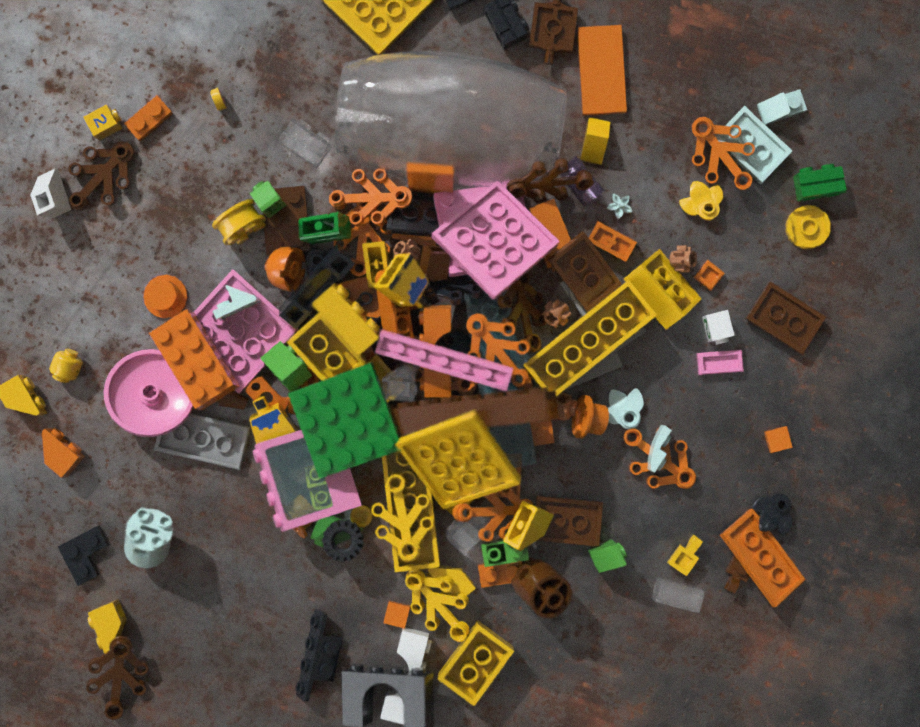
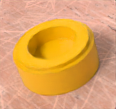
(218, 99)
(361, 516)

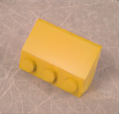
(663, 289)

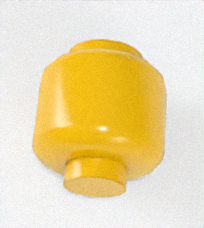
(66, 365)

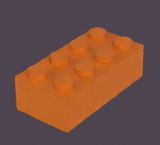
(194, 359)

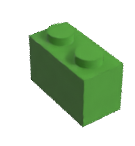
(286, 366)

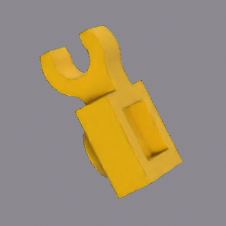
(685, 558)

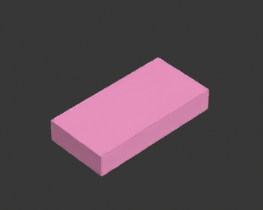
(720, 362)

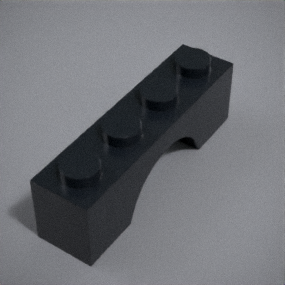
(325, 274)

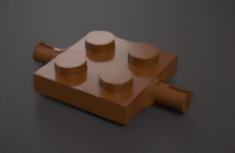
(553, 28)

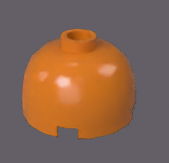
(284, 268)

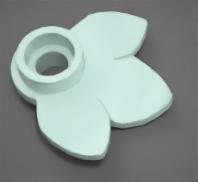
(622, 405)

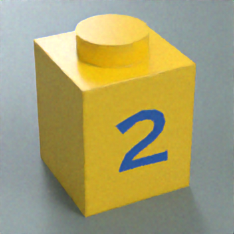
(103, 122)

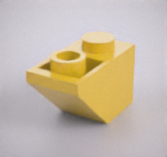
(20, 396)
(462, 582)
(107, 622)

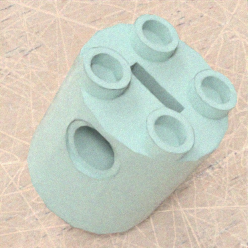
(148, 538)

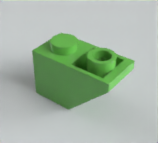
(499, 553)
(608, 556)

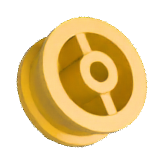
(239, 222)

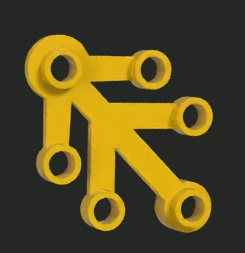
(403, 521)
(436, 601)

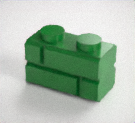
(819, 183)
(324, 228)

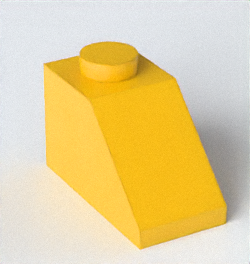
(527, 526)

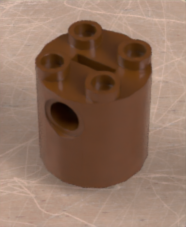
(542, 588)

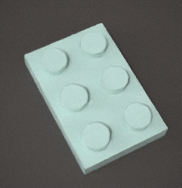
(768, 151)

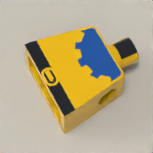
(403, 282)
(270, 421)

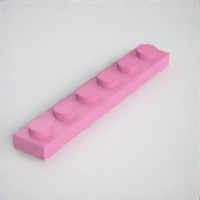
(444, 360)

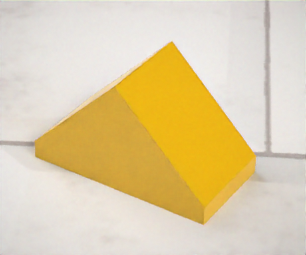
(595, 141)
(376, 259)

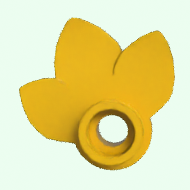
(700, 198)

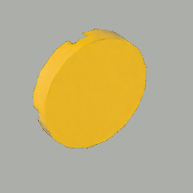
(808, 227)

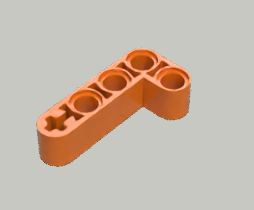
(394, 317)

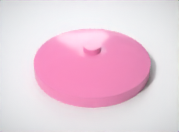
(145, 395)

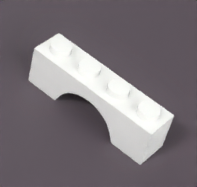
(412, 648)

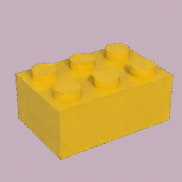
(347, 318)
(324, 349)
(475, 663)

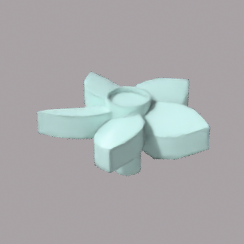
(619, 205)

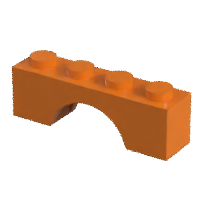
(436, 323)

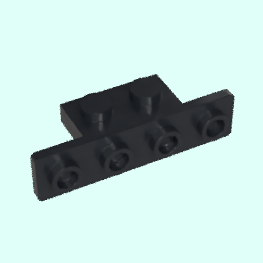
(320, 656)

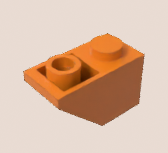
(59, 453)

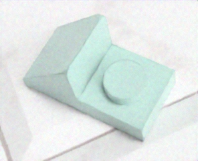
(781, 107)
(240, 301)

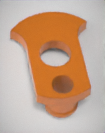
(255, 392)

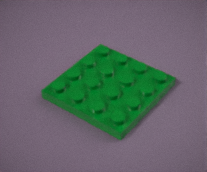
(345, 420)

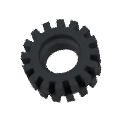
(329, 540)

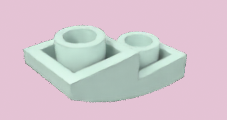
(656, 457)

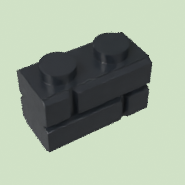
(506, 23)

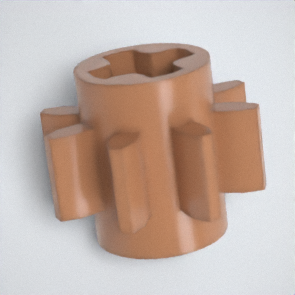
(408, 247)
(683, 259)
(556, 313)
(566, 406)

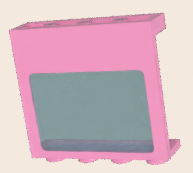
(295, 485)

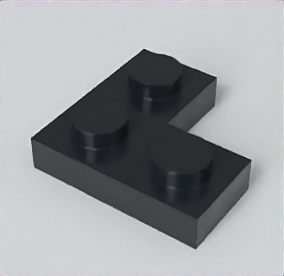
(78, 551)

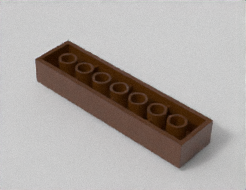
(492, 409)

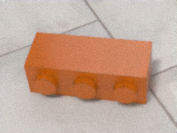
(550, 217)

